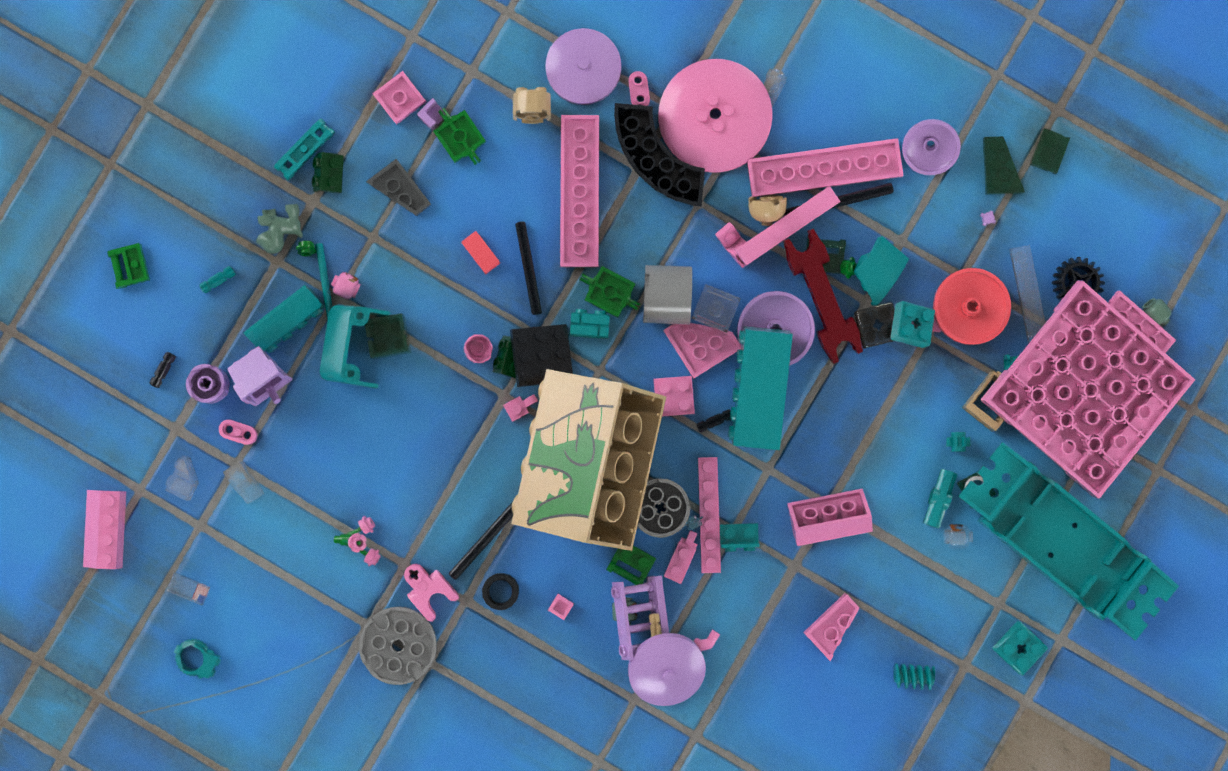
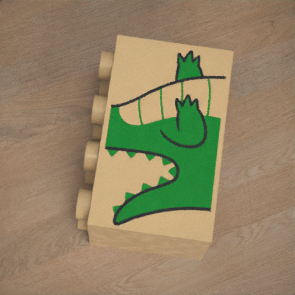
(588, 459)

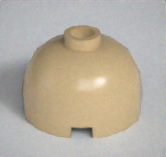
(767, 208)

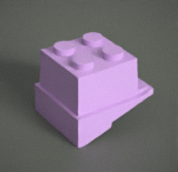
(257, 377)

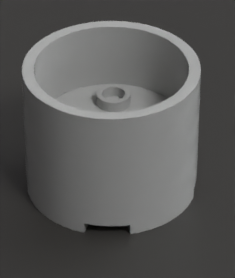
(667, 294)
(676, 504)

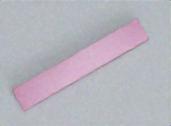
(787, 226)

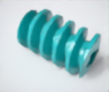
(914, 676)

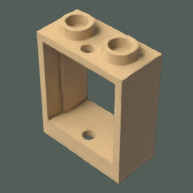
(976, 412)

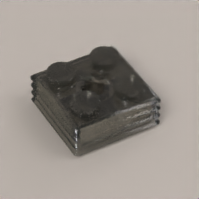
(866, 318)

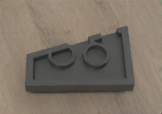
(400, 187)

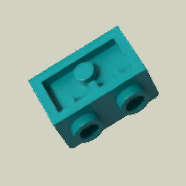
(739, 536)

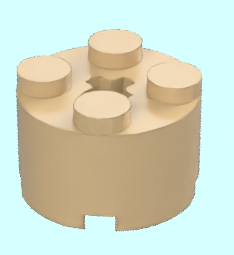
(531, 105)

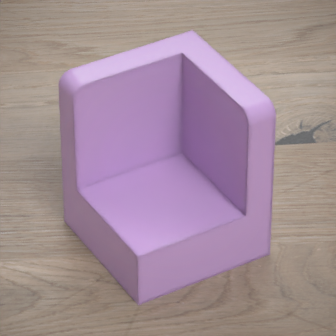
(429, 114)

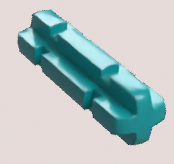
(217, 279)

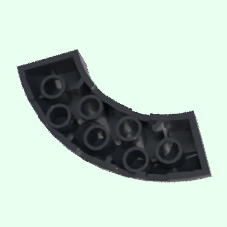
(652, 159)

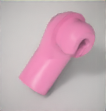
(706, 644)

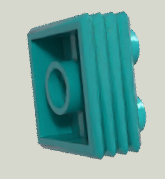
(905, 331)
(1007, 648)

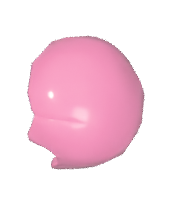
(478, 348)

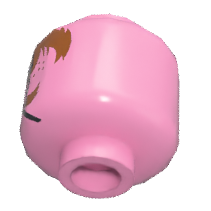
(345, 285)

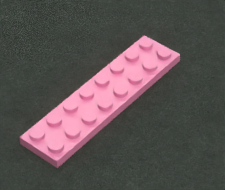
(825, 168)
(579, 191)

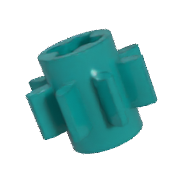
(958, 442)

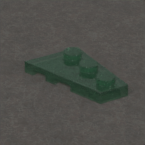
(999, 168)

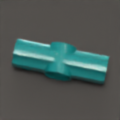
(940, 498)

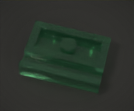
(1049, 151)

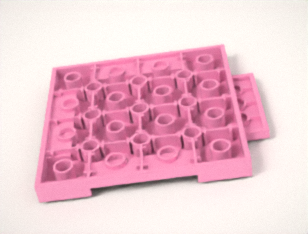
(1091, 386)

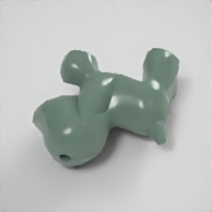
(272, 240)

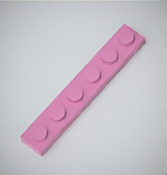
(710, 511)

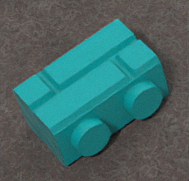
(589, 325)

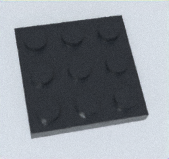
(539, 350)

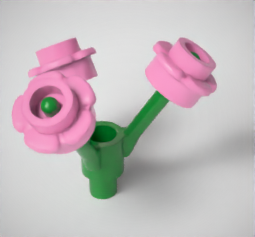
(358, 542)

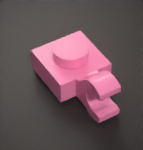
(518, 408)

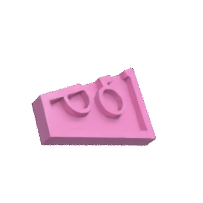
(830, 627)

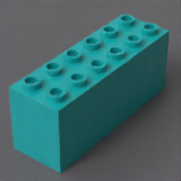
(760, 387)

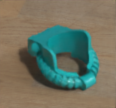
(209, 663)

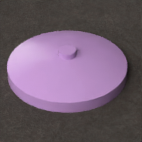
(583, 66)
(781, 312)
(666, 669)

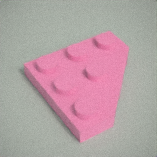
(701, 346)

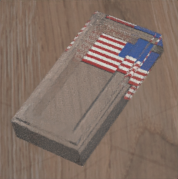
(188, 589)

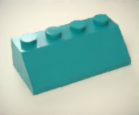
(285, 319)

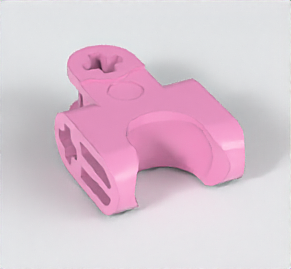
(425, 587)

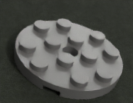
(377, 645)

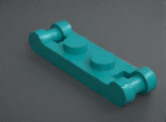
(304, 149)

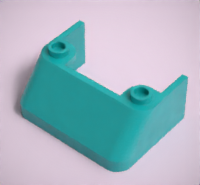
(337, 340)

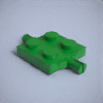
(459, 136)
(609, 291)

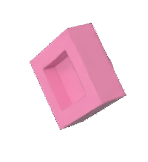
(561, 606)

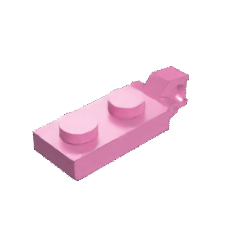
(681, 558)

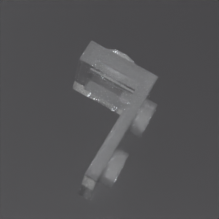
(774, 84)

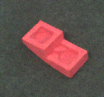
(480, 252)

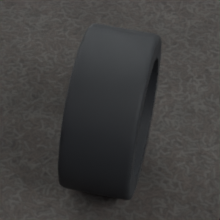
(486, 595)

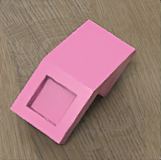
(731, 241)

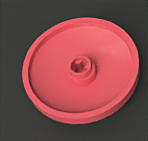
(972, 306)

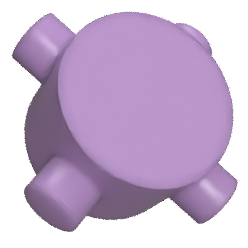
(988, 218)

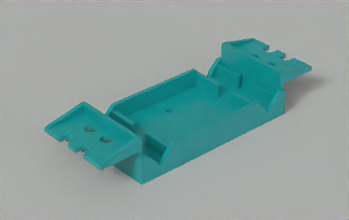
(1087, 561)

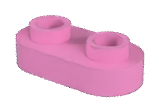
(639, 89)
(238, 432)

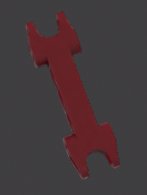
(810, 265)

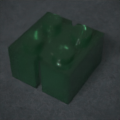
(387, 336)

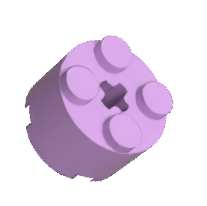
(198, 378)

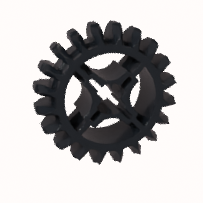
(1074, 276)

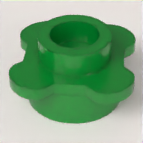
(306, 248)
(848, 267)

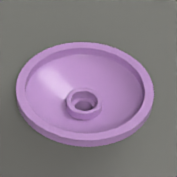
(933, 158)

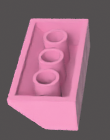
(830, 517)
(104, 529)

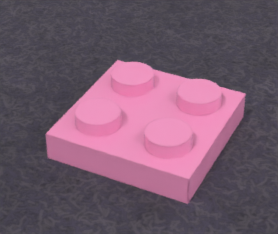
(399, 97)
(678, 395)

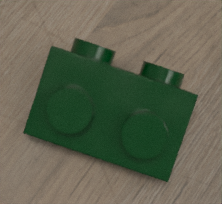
(327, 172)
(504, 361)

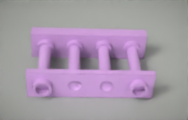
(656, 604)

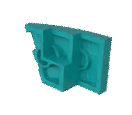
(880, 269)

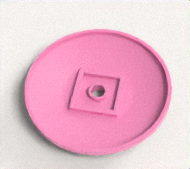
(709, 142)

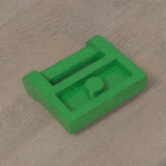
(134, 265)
(637, 559)

